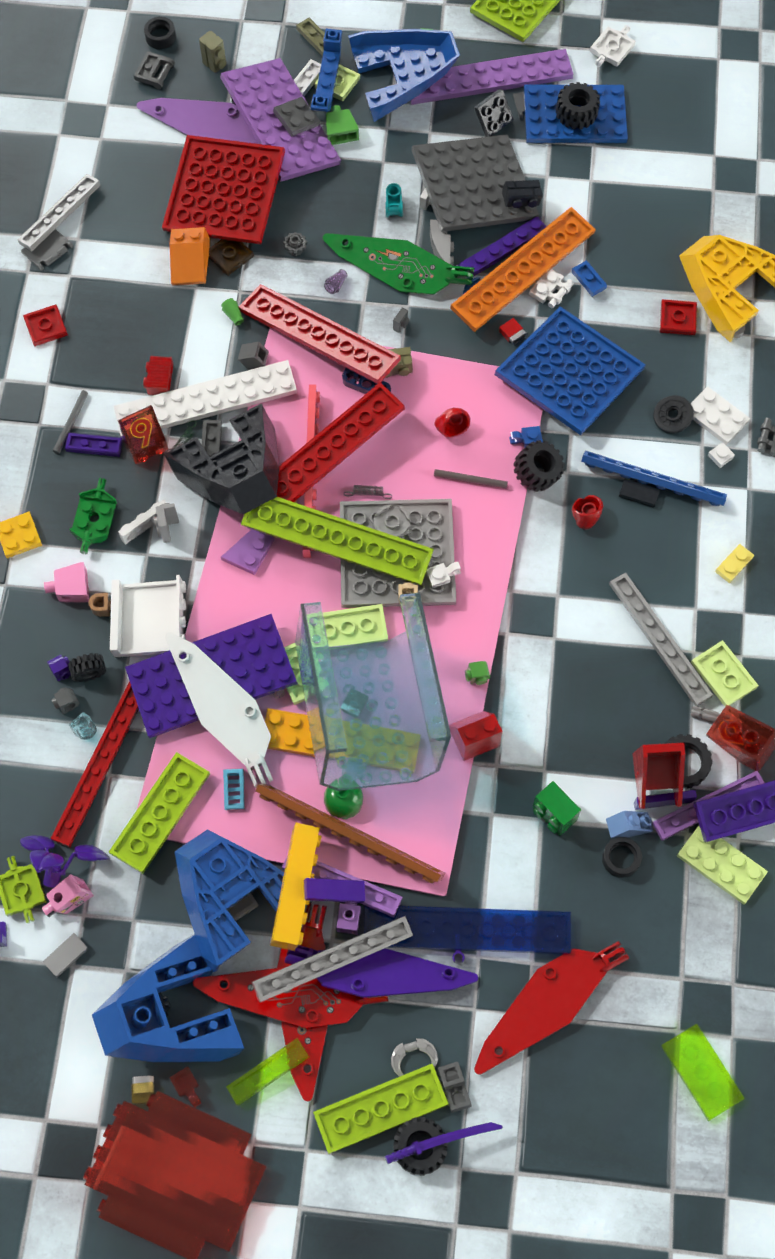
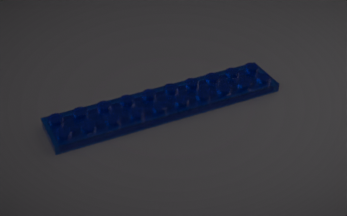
(480, 929)

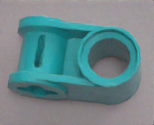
(394, 203)

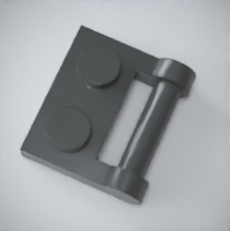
(150, 66)

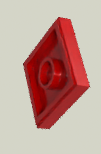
(678, 317)
(45, 325)

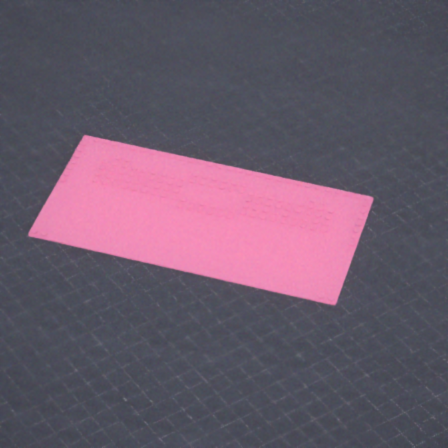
(401, 458)

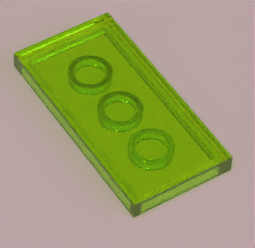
(702, 1072)

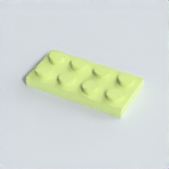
(355, 625)
(723, 865)

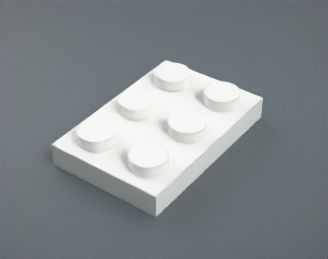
(718, 415)

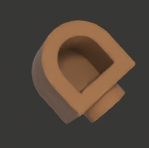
(100, 604)

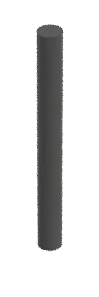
(70, 422)
(470, 478)

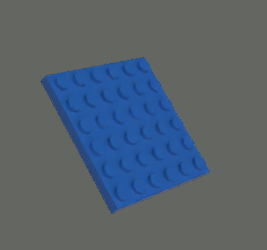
(570, 370)

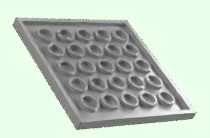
(429, 526)

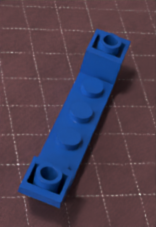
(328, 72)

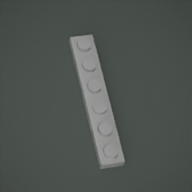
(59, 212)

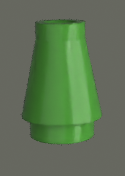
(232, 310)

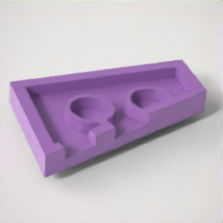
(249, 551)

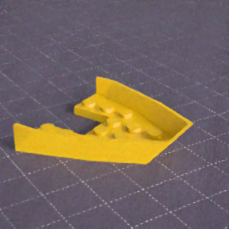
(716, 269)

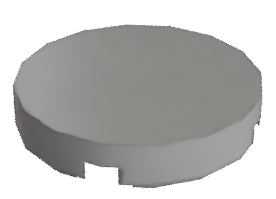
(392, 520)

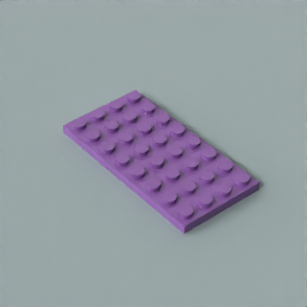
(256, 93)

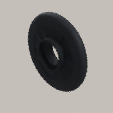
(677, 424)

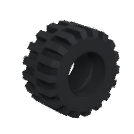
(577, 95)
(547, 457)
(401, 1139)

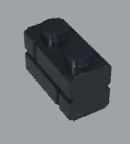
(522, 193)

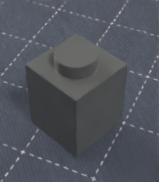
(253, 355)

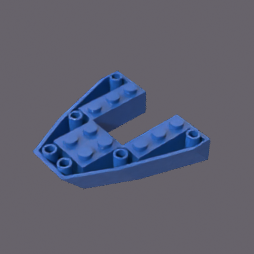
(135, 1024)

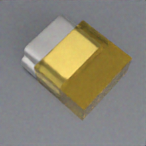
(141, 1089)

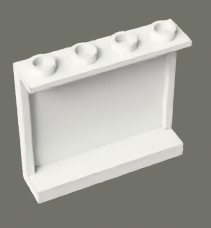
(145, 615)

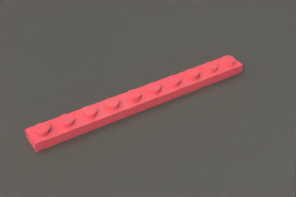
(312, 430)

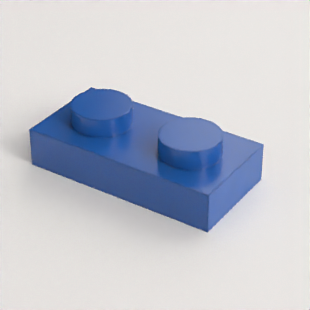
(589, 278)

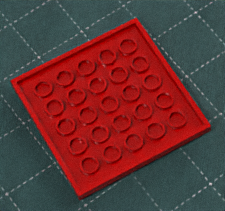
(224, 188)

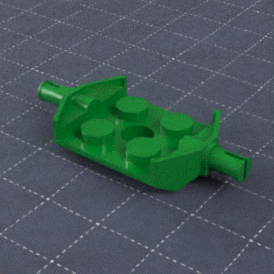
(93, 503)

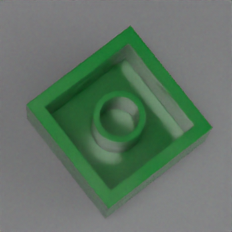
(556, 808)

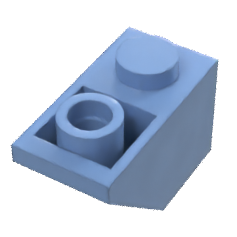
(629, 824)

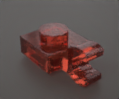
(185, 1084)

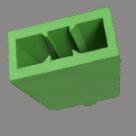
(341, 126)

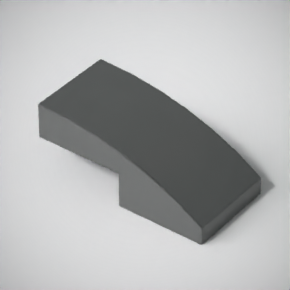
(454, 1087)

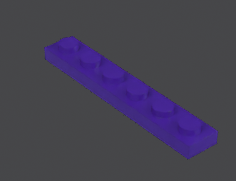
(503, 246)

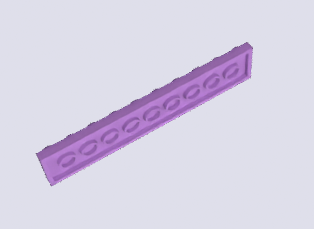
(499, 74)

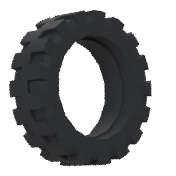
(704, 755)

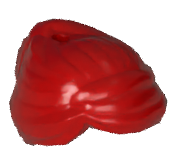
(453, 422)
(587, 511)

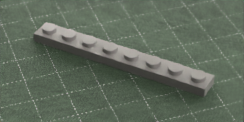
(661, 639)
(331, 959)

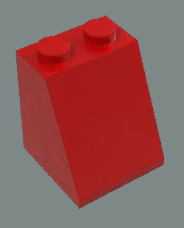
(476, 734)

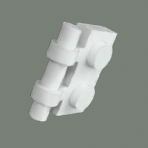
(547, 284)

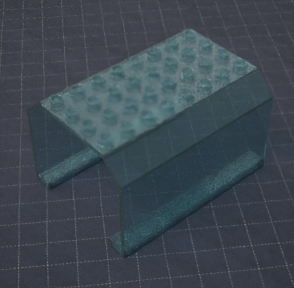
(374, 704)

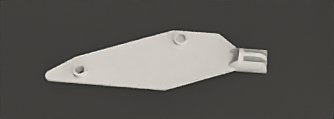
(223, 706)

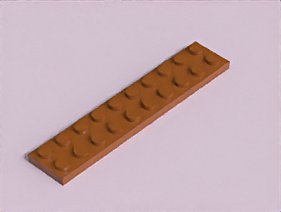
(343, 829)

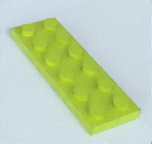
(159, 813)
(380, 1108)

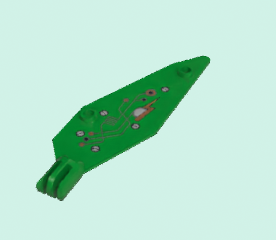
(399, 263)

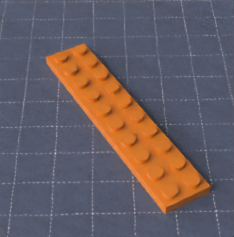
(522, 269)

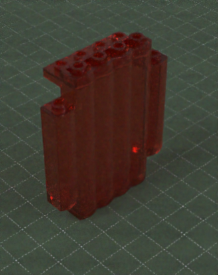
(174, 1175)

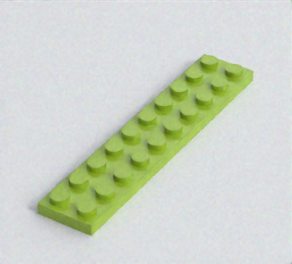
(341, 539)

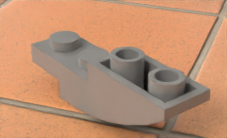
(441, 243)

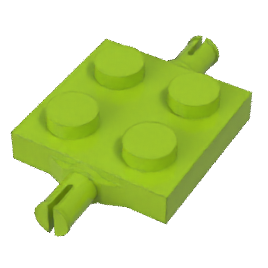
(21, 890)

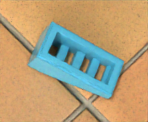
(233, 772)

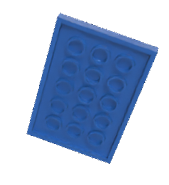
(544, 127)

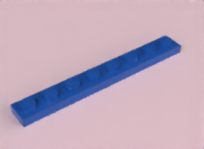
(659, 480)

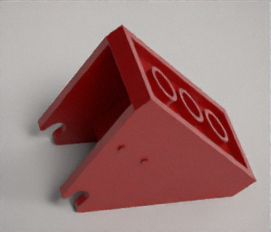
(659, 768)

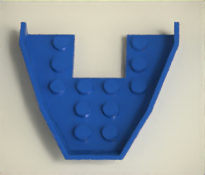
(415, 57)
(213, 879)

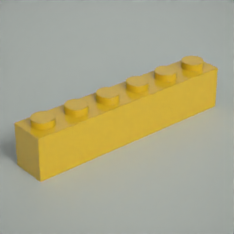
(291, 903)

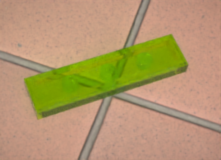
(267, 1071)

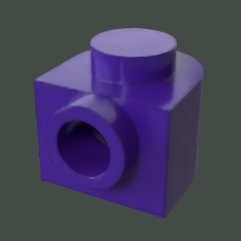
(59, 667)

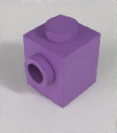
(345, 924)

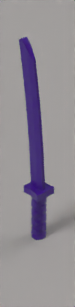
(417, 1147)

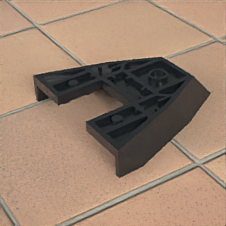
(238, 475)

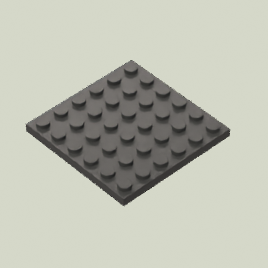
(468, 180)

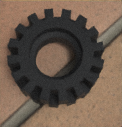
(87, 667)

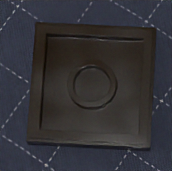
(229, 255)

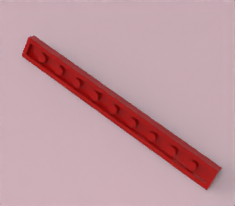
(96, 769)

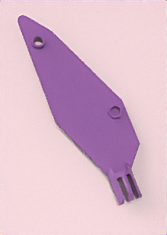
(200, 118)

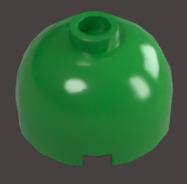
(343, 803)

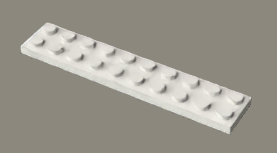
(215, 395)

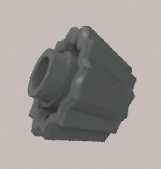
(295, 243)

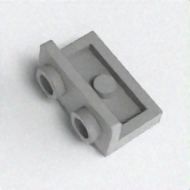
(165, 516)

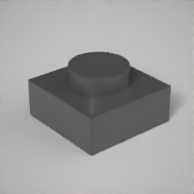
(401, 320)

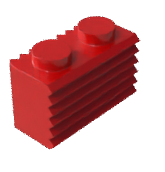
(159, 375)

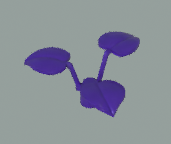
(51, 863)

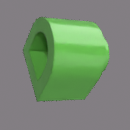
(477, 673)

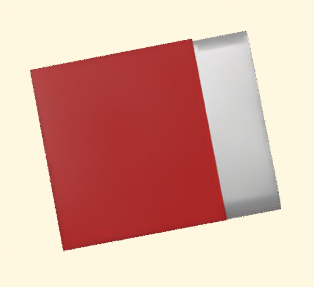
(512, 331)

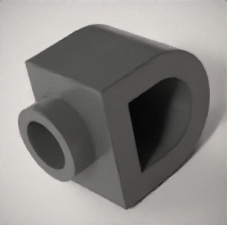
(65, 700)

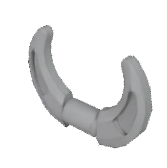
(421, 1044)

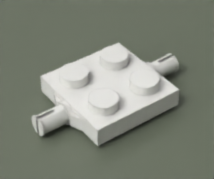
(612, 46)

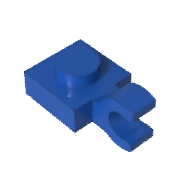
(526, 436)

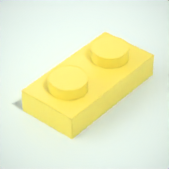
(734, 563)

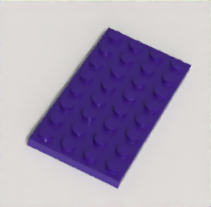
(247, 653)

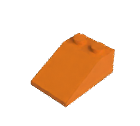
(189, 255)

